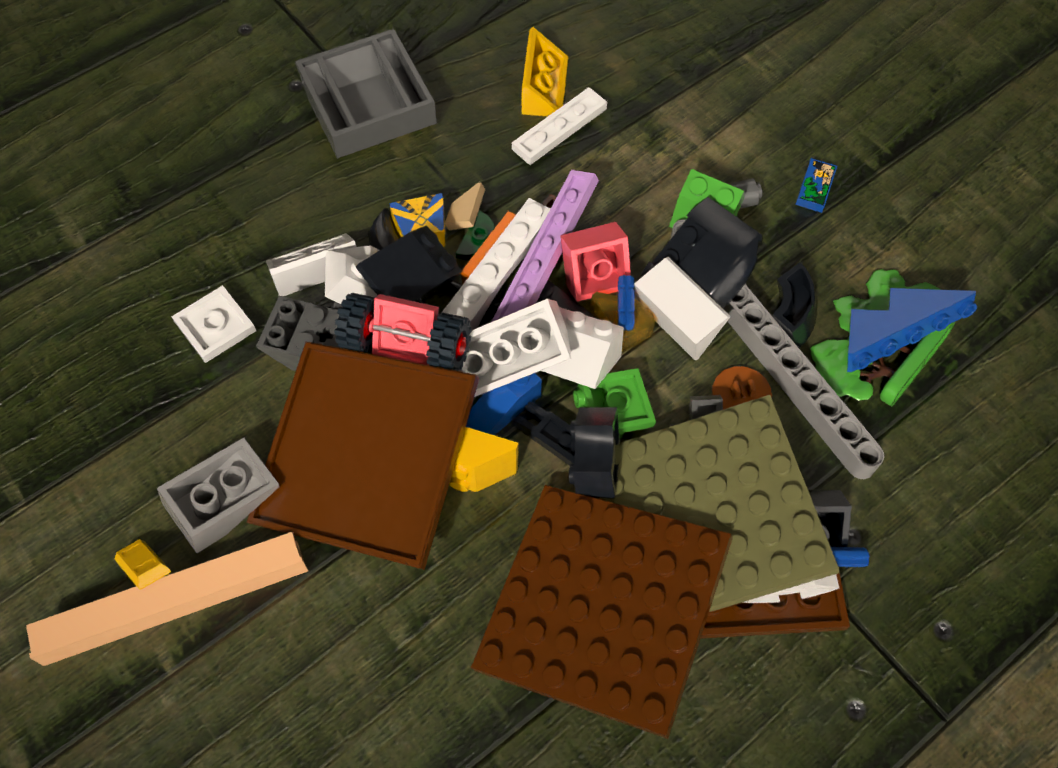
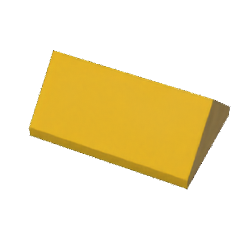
(543, 76)

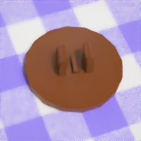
(740, 385)

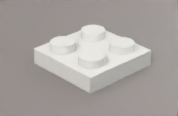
(214, 323)

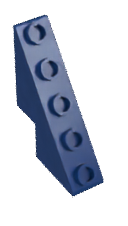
(908, 320)

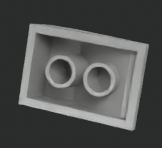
(217, 494)

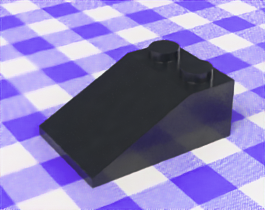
(411, 267)

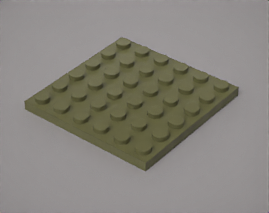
(736, 478)

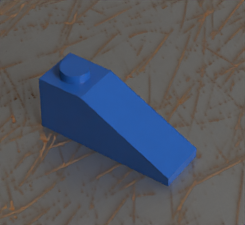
(503, 404)

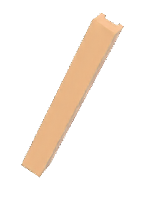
(164, 599)

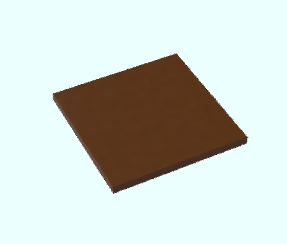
(366, 452)

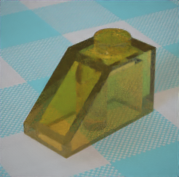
(606, 308)

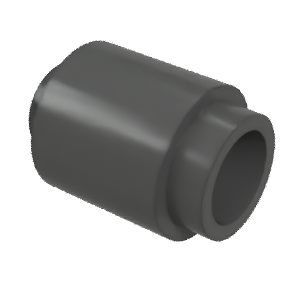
(751, 189)

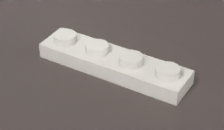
(559, 126)

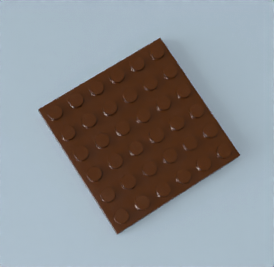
(605, 608)

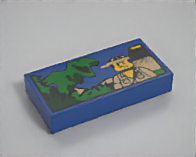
(816, 185)

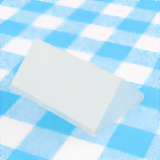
(304, 266)
(680, 307)

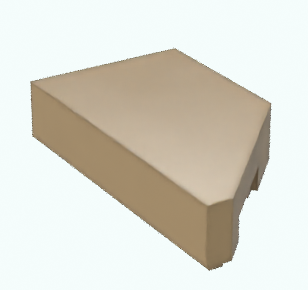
(465, 208)

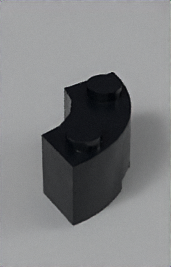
(798, 306)
(595, 441)

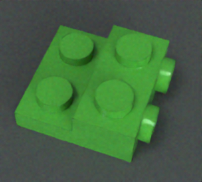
(623, 391)

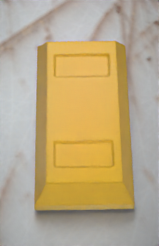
(141, 564)

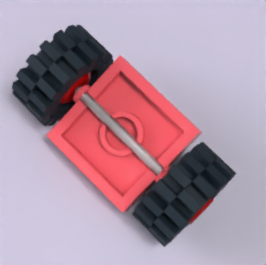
(403, 330)

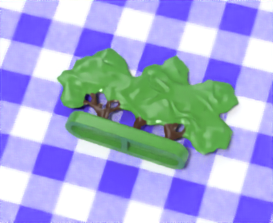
(832, 355)

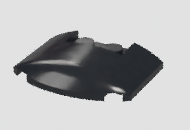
(713, 251)

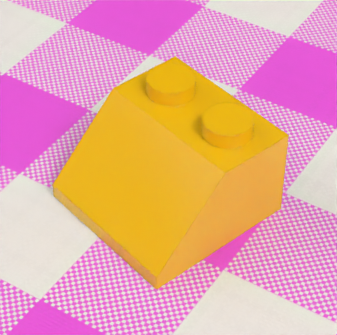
(483, 461)

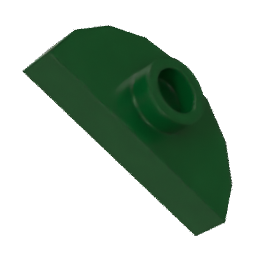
(475, 236)

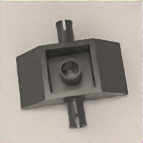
(295, 323)

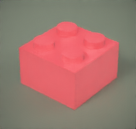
(595, 260)

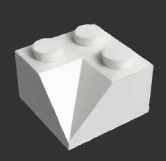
(342, 275)

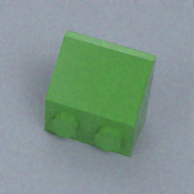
(699, 187)

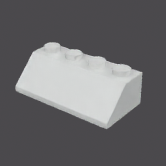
(517, 346)

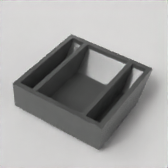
(366, 93)

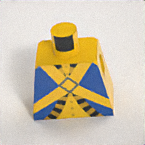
(419, 212)

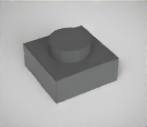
(704, 405)

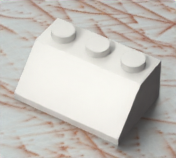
(593, 349)

